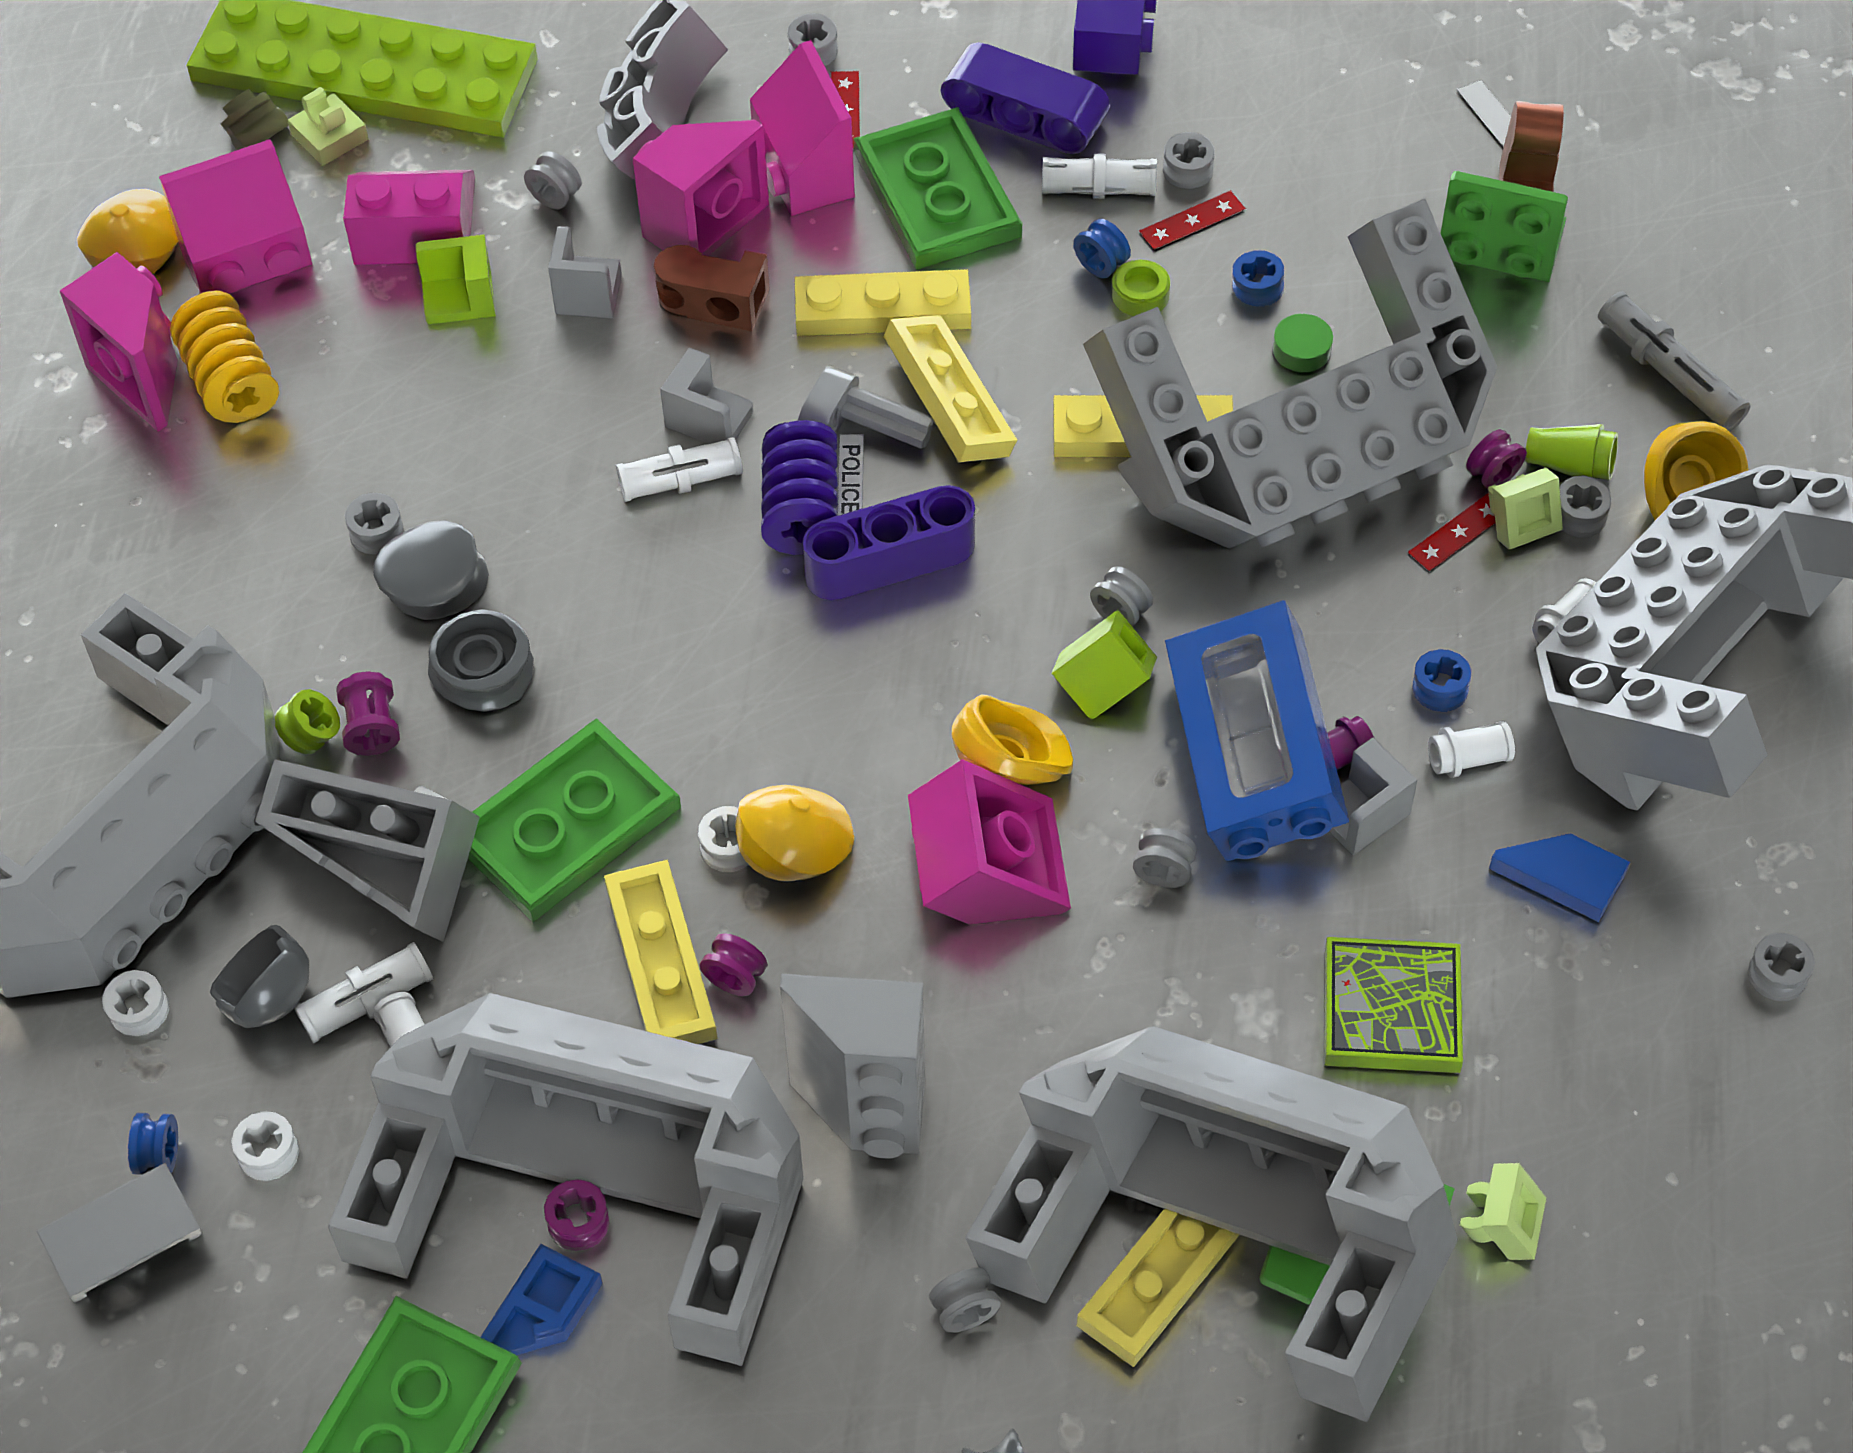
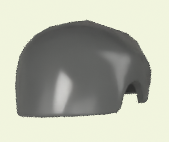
(262, 979)

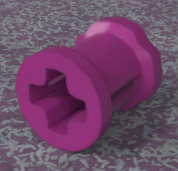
(368, 713)

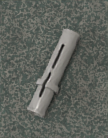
(1655, 344)

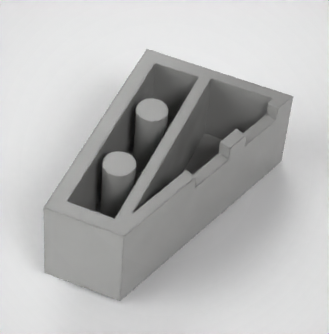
(378, 838)

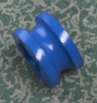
(1102, 248)
(1271, 285)
(1455, 690)
(152, 1142)

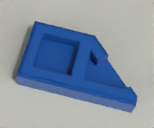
(1565, 871)
(543, 1303)

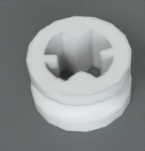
(720, 858)
(135, 983)
(272, 1162)

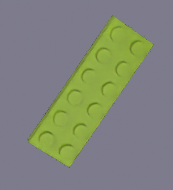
(366, 61)

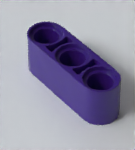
(1025, 98)
(889, 542)

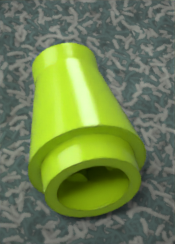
(1574, 450)

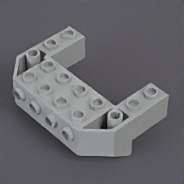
(1323, 436)
(1662, 618)
(158, 823)
(591, 1105)
(1247, 1153)

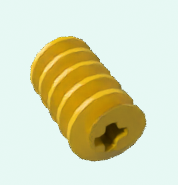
(223, 358)

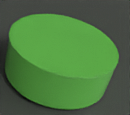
(1302, 342)

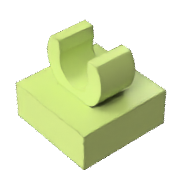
(327, 127)
(1526, 508)
(1511, 1211)

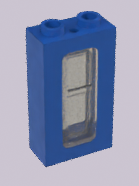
(1256, 732)

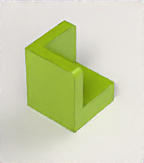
(456, 279)
(1104, 665)

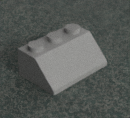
(858, 1057)

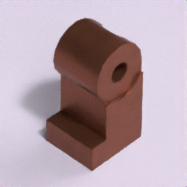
(1532, 145)
(712, 287)

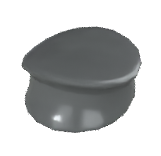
(431, 570)
(481, 660)

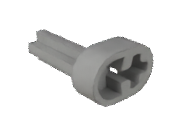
(839, 397)

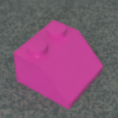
(805, 133)
(701, 183)
(397, 209)
(236, 219)
(125, 335)
(986, 847)

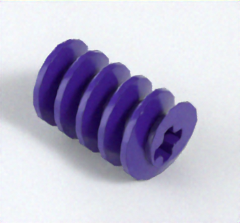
(797, 482)

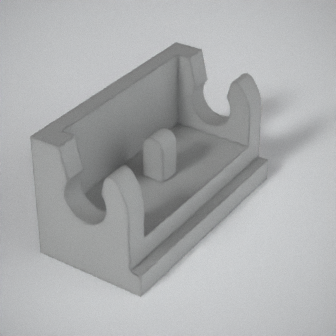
(118, 1231)

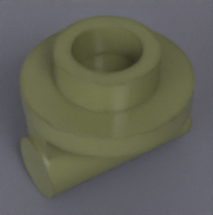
(252, 119)

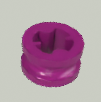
(1496, 458)
(733, 964)
(563, 1230)

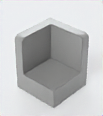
(582, 283)
(698, 407)
(1375, 796)

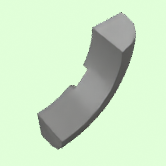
(657, 80)

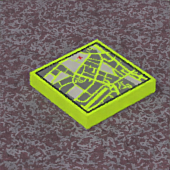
(1393, 1005)

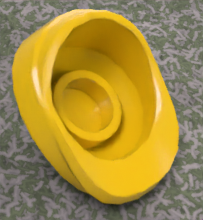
(134, 226)
(1687, 459)
(1011, 741)
(792, 832)

